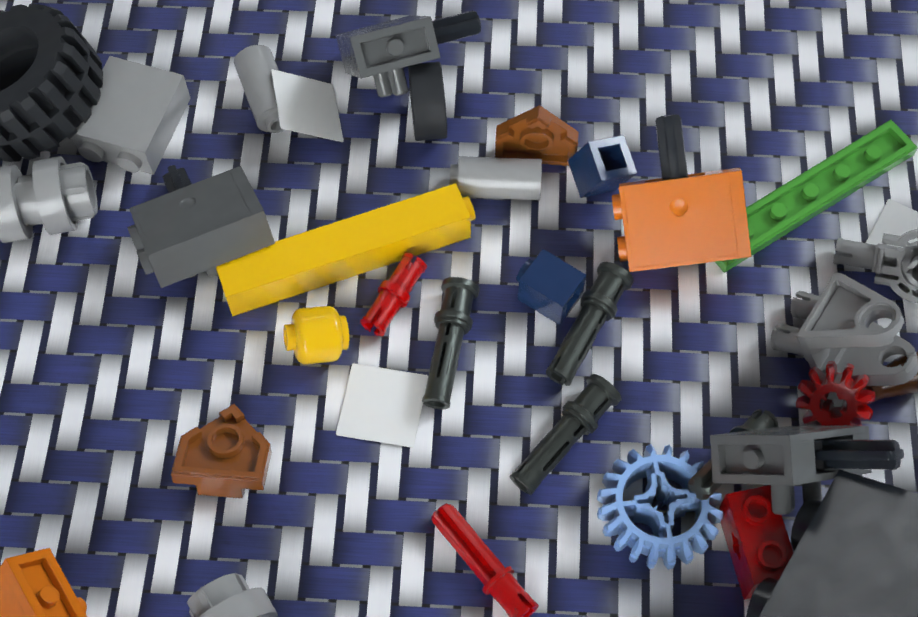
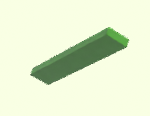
(824, 186)

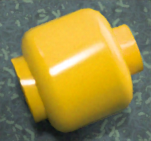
(316, 335)

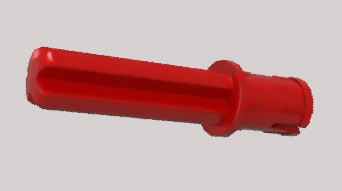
(482, 561)

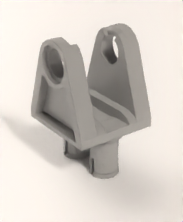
(843, 331)

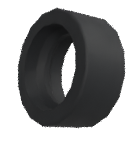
(428, 101)

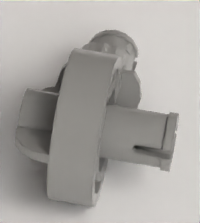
(886, 260)

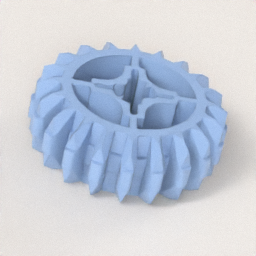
(624, 513)

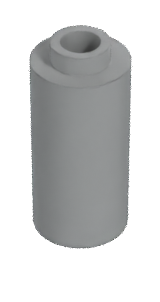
(255, 74)
(497, 177)

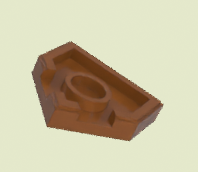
(536, 136)
(223, 457)

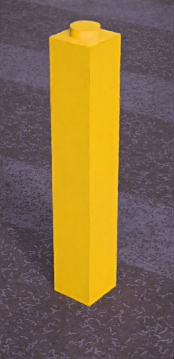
(346, 248)

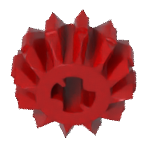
(847, 389)

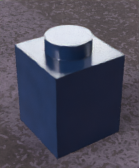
(602, 166)
(550, 286)

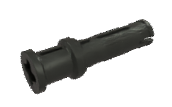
(597, 307)
(452, 324)
(578, 419)

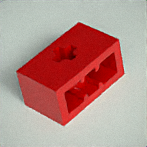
(754, 537)

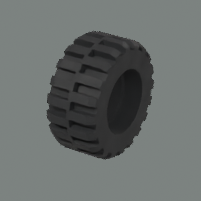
(45, 80)

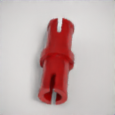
(393, 294)

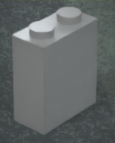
(133, 116)

